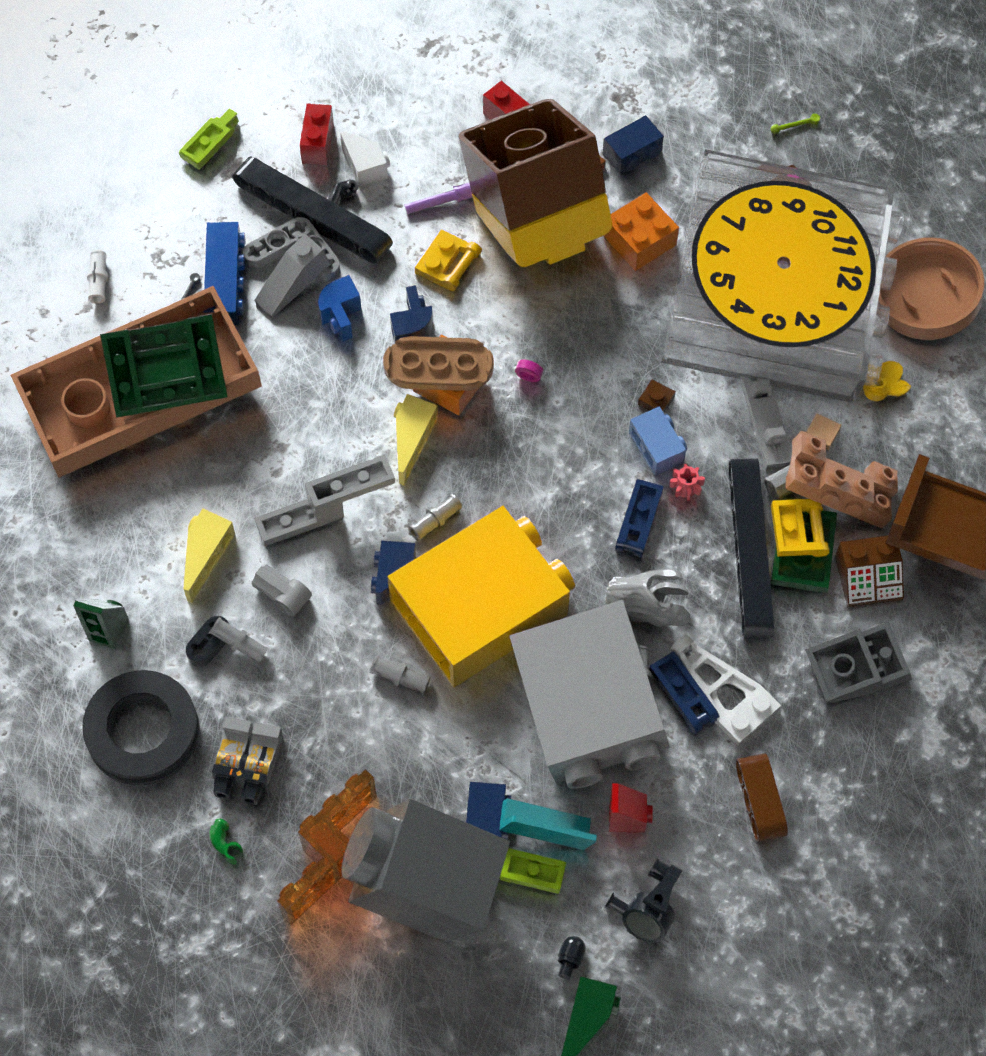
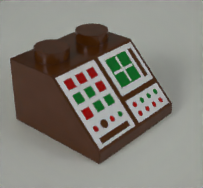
(870, 571)

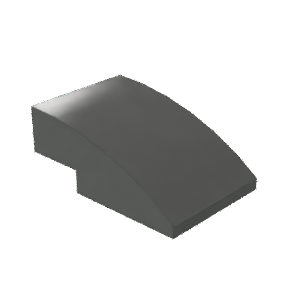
(859, 663)

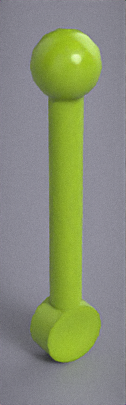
(814, 119)

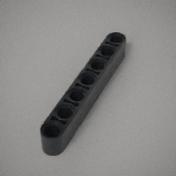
(326, 216)
(751, 549)

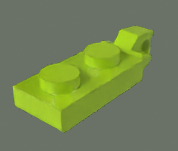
(209, 139)
(533, 871)

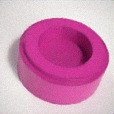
(529, 370)

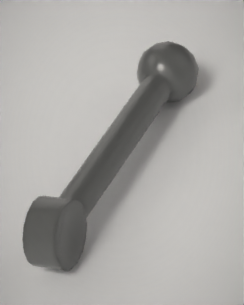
(194, 279)

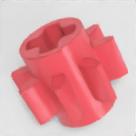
(688, 489)

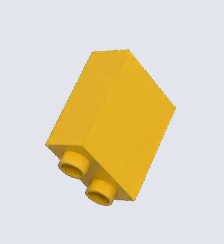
(478, 592)

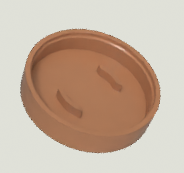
(933, 289)

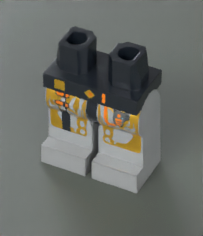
(246, 759)

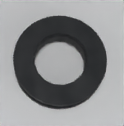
(126, 691)

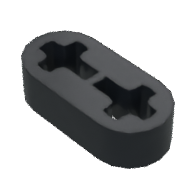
(203, 639)

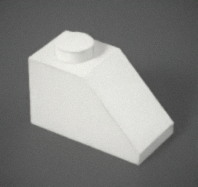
(364, 159)

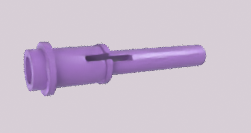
(458, 193)

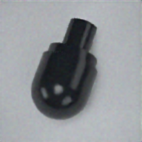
(570, 955)

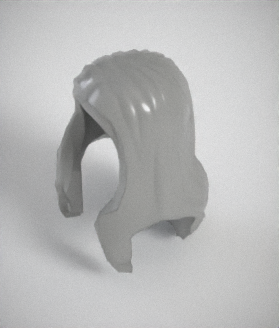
(646, 603)

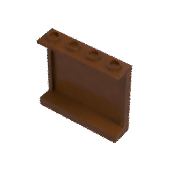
(942, 521)

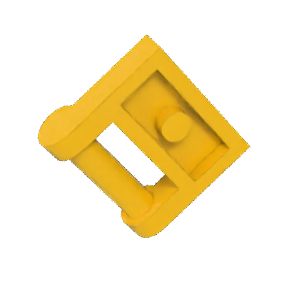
(440, 257)
(790, 528)

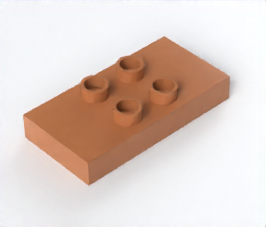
(73, 398)

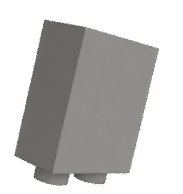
(590, 695)

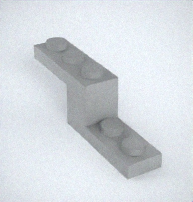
(325, 500)

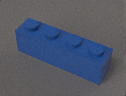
(224, 264)

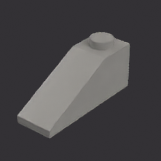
(292, 275)

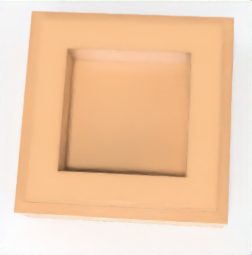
(824, 429)

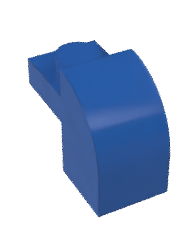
(338, 301)

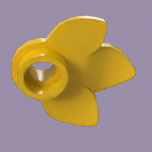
(888, 383)

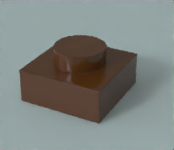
(655, 396)

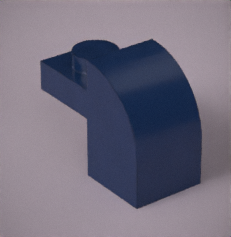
(416, 320)

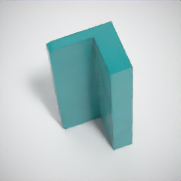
(546, 824)

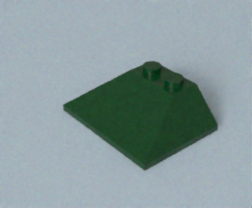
(164, 366)

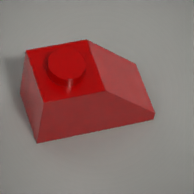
(628, 810)

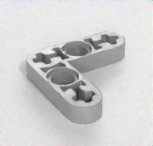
(276, 252)

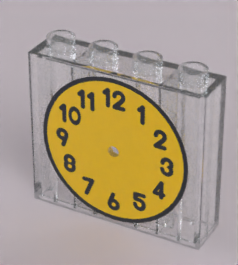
(783, 277)

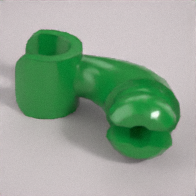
(217, 837)

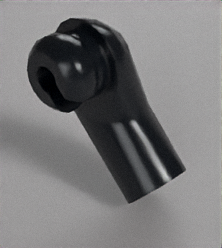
(343, 191)

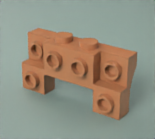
(838, 486)

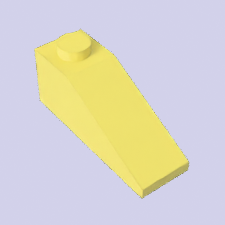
(413, 426)
(206, 543)

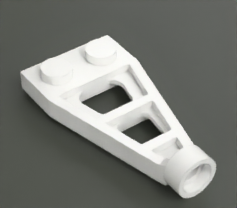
(748, 714)

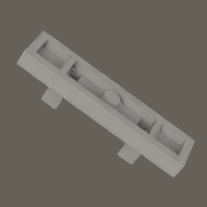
(767, 424)

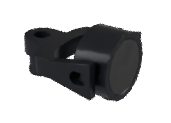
(649, 913)

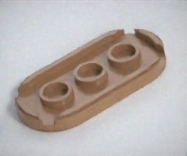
(438, 363)

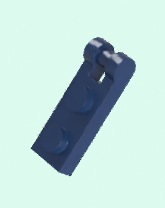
(639, 517)
(683, 692)

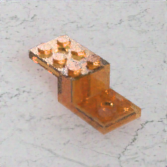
(326, 845)

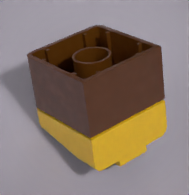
(537, 182)

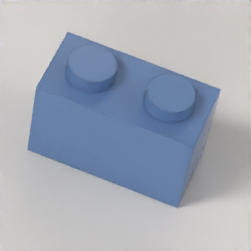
(657, 440)

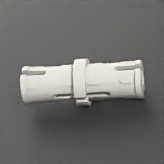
(97, 276)

